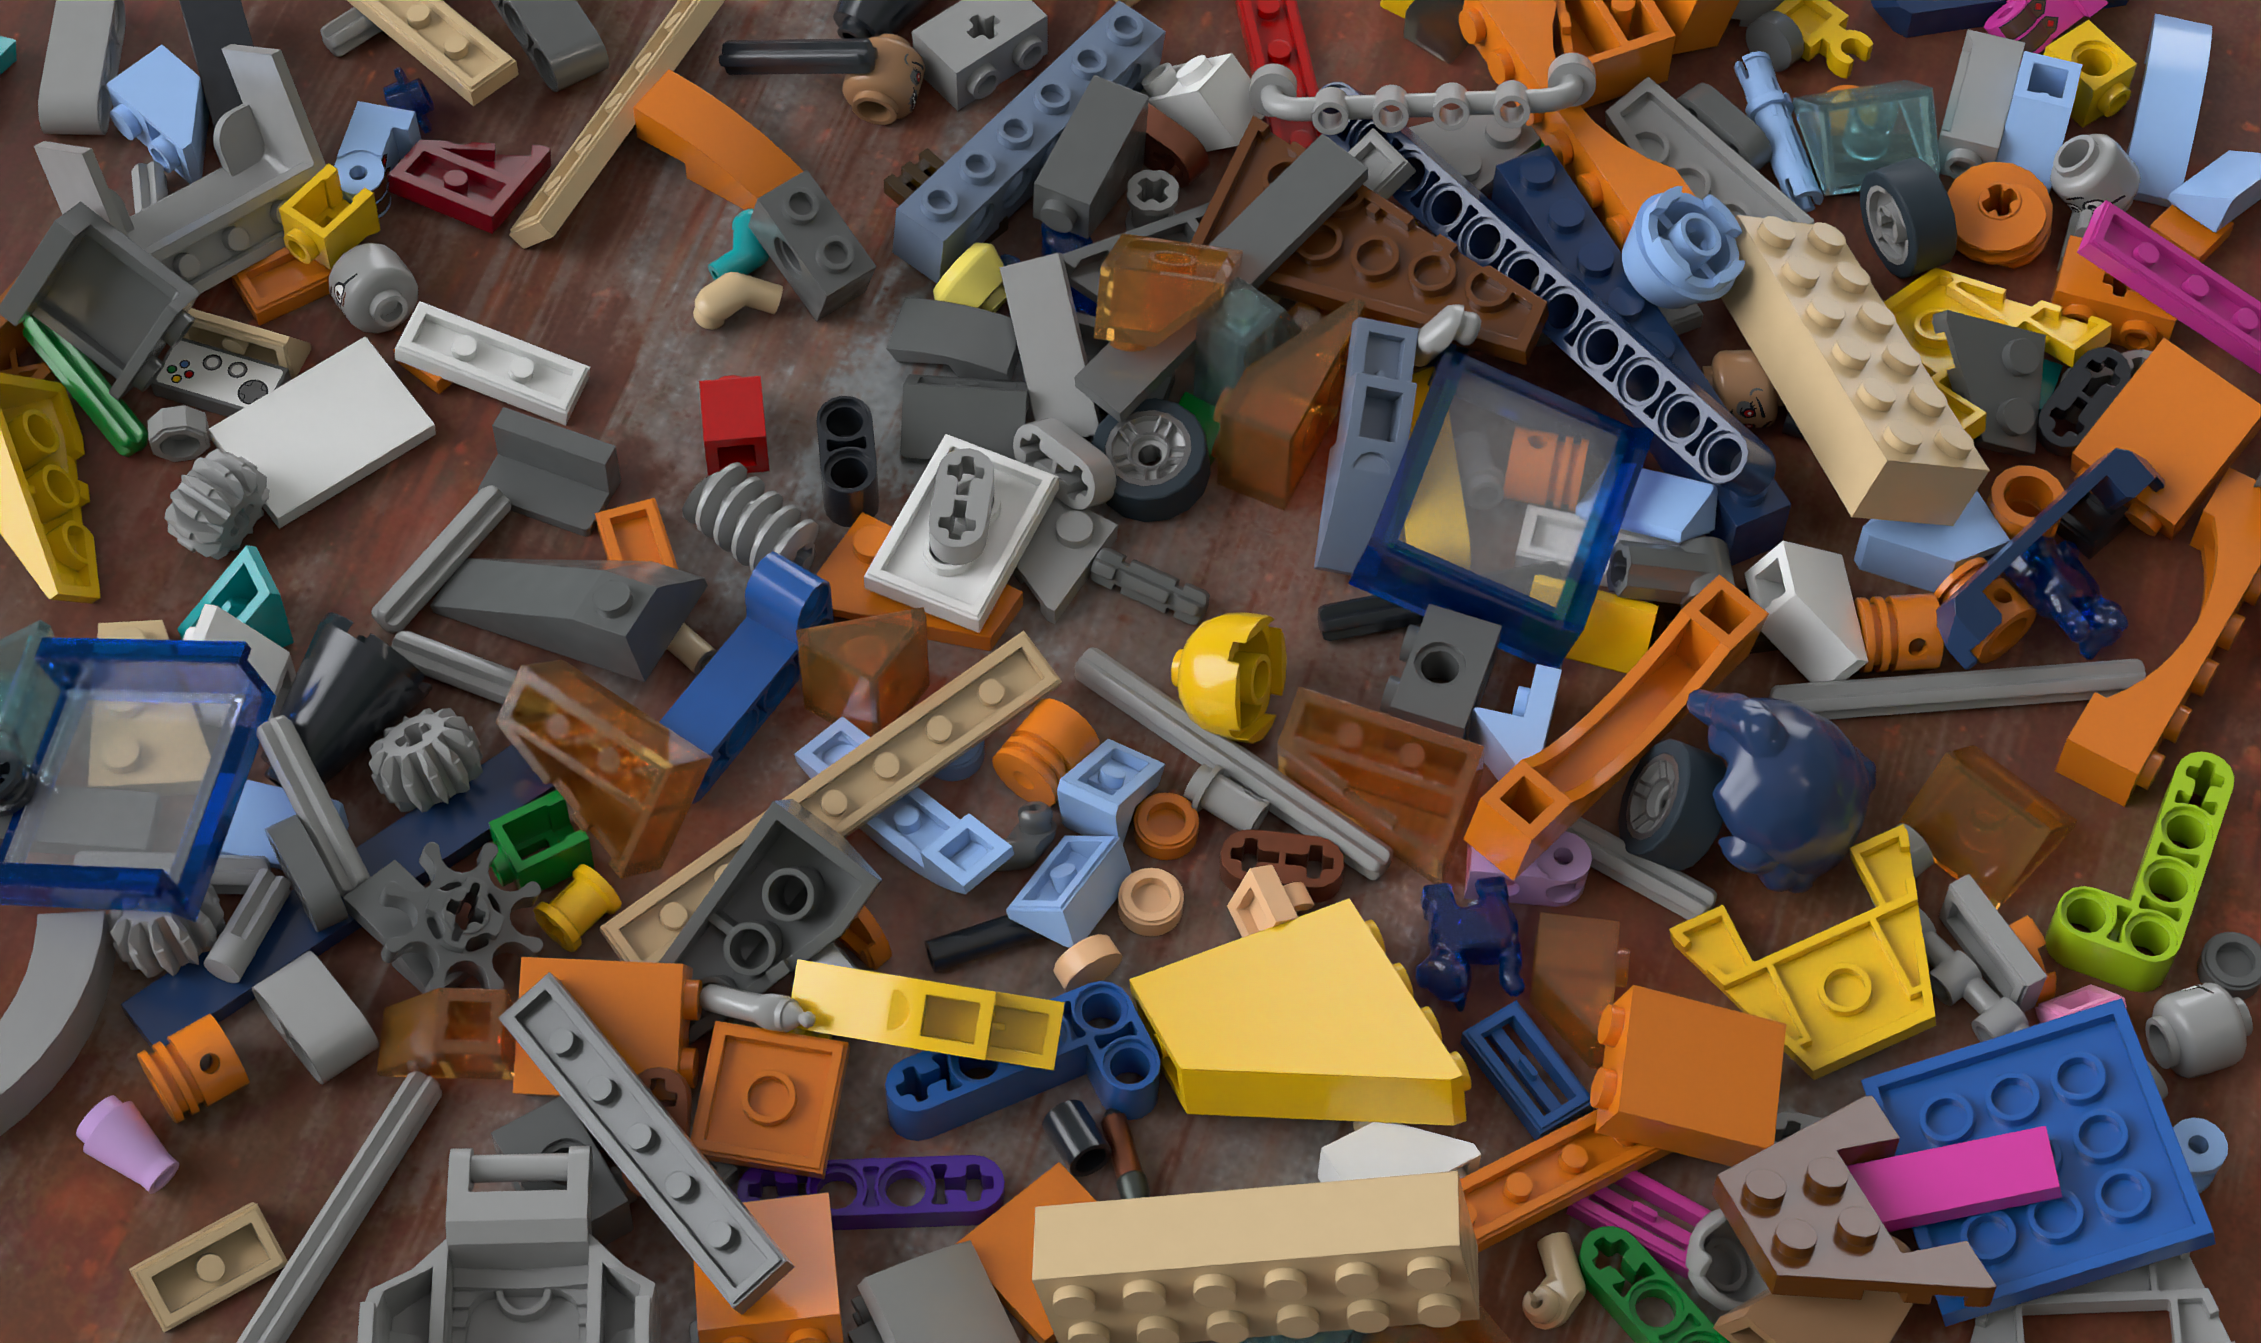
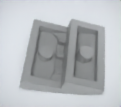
(937, 1300)

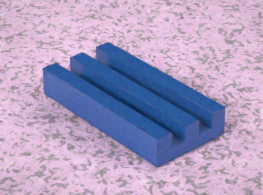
(1508, 1087)

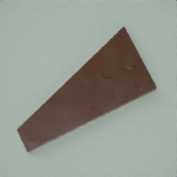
(1378, 257)

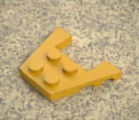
(1944, 290)
(1841, 988)

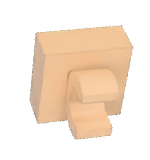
(1265, 902)

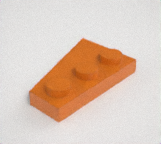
(851, 600)

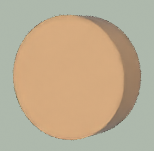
(1150, 902)
(1087, 962)

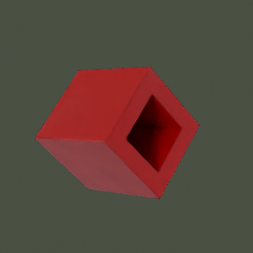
(734, 423)

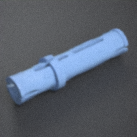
(1772, 113)

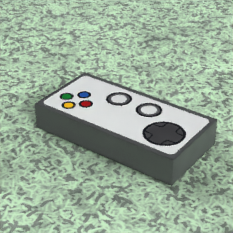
(215, 378)

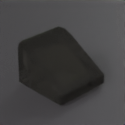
(1436, 27)

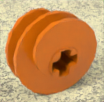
(2023, 209)

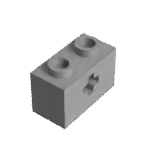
(980, 46)

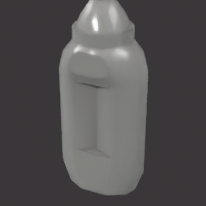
(767, 1010)

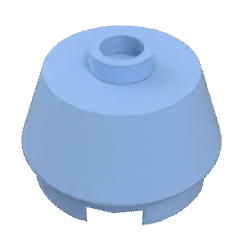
(1682, 249)

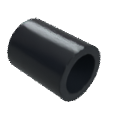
(1077, 1138)

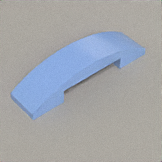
(2169, 105)
(916, 827)

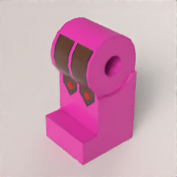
(2039, 20)

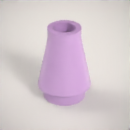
(125, 1142)

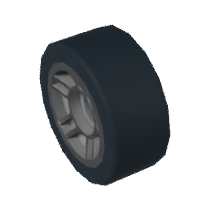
(1908, 217)
(1151, 432)
(1671, 806)

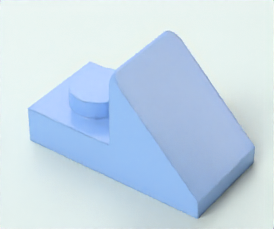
(1524, 732)
(1105, 789)

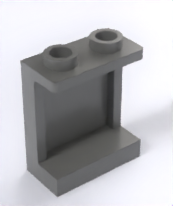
(103, 298)

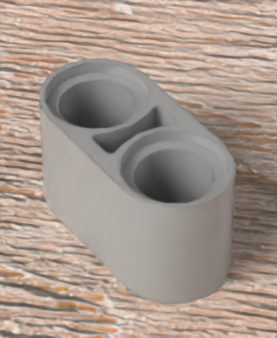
(315, 1017)

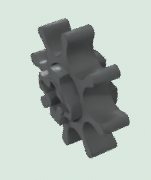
(434, 913)

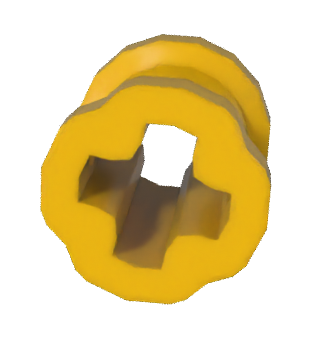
(577, 908)

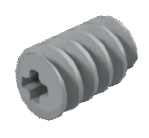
(748, 519)

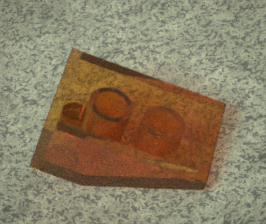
(1283, 410)

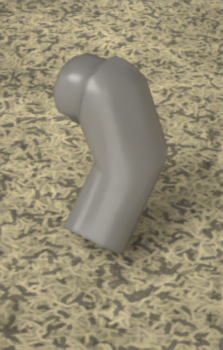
(1447, 325)

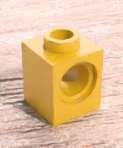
(2104, 72)

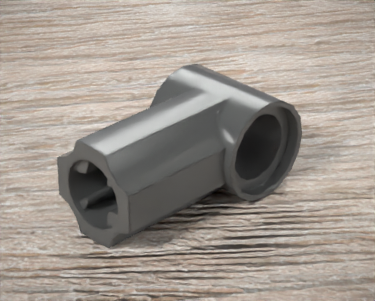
(1667, 571)

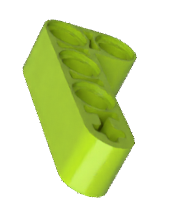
(2165, 869)

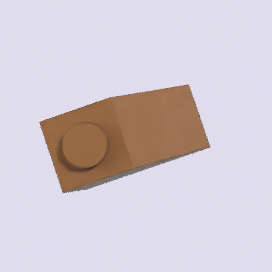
(1816, 1319)

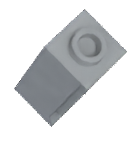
(1978, 102)

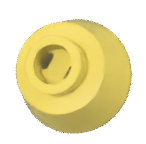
(974, 279)

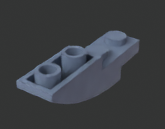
(1369, 440)

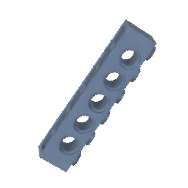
(1003, 160)

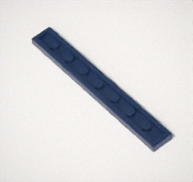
(457, 829)

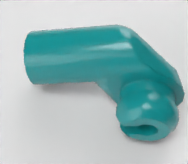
(746, 252)

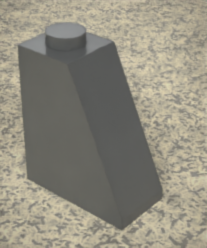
(1092, 159)

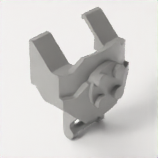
(515, 1265)

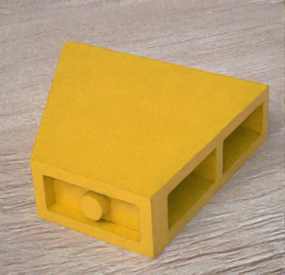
(1301, 1028)

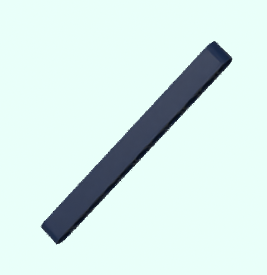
(1596, 326)

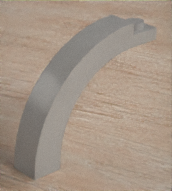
(53, 1008)

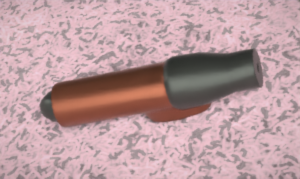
(1125, 1160)

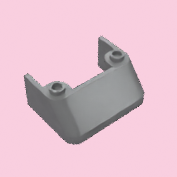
(229, 214)

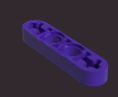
(874, 1176)

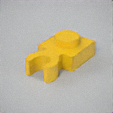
(1826, 33)

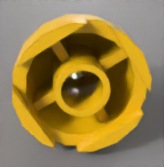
(1230, 674)

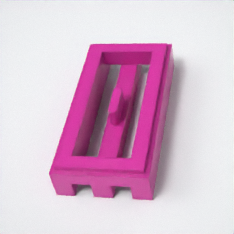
(1660, 1196)

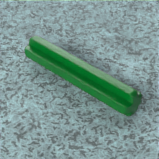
(88, 388)

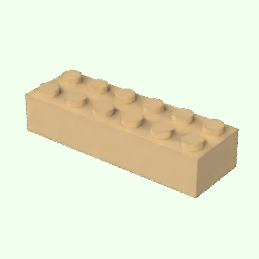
(1850, 375)
(1259, 1262)

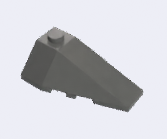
(582, 609)
(775, 903)

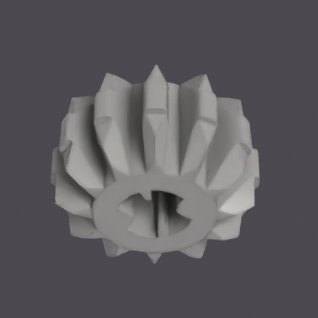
(217, 504)
(426, 760)
(164, 939)

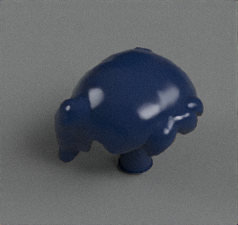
(1789, 787)

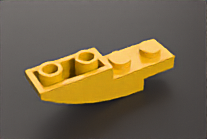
(929, 1014)

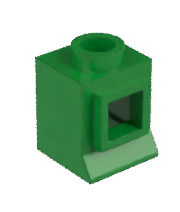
(530, 829)

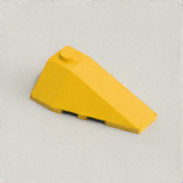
(42, 488)

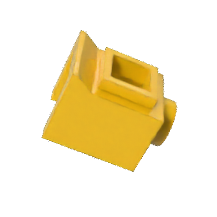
(322, 223)

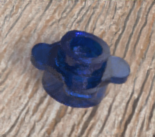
(410, 96)

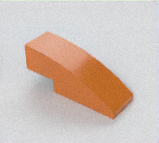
(712, 141)

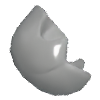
(1720, 1264)

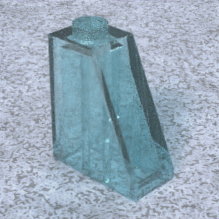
(1235, 335)

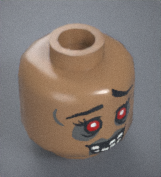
(891, 87)
(1744, 387)

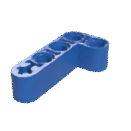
(753, 666)
(1080, 1051)

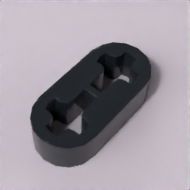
(2072, 393)

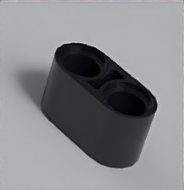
(847, 459)

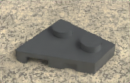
(2000, 374)

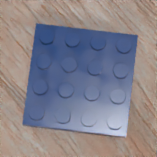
(2110, 1139)

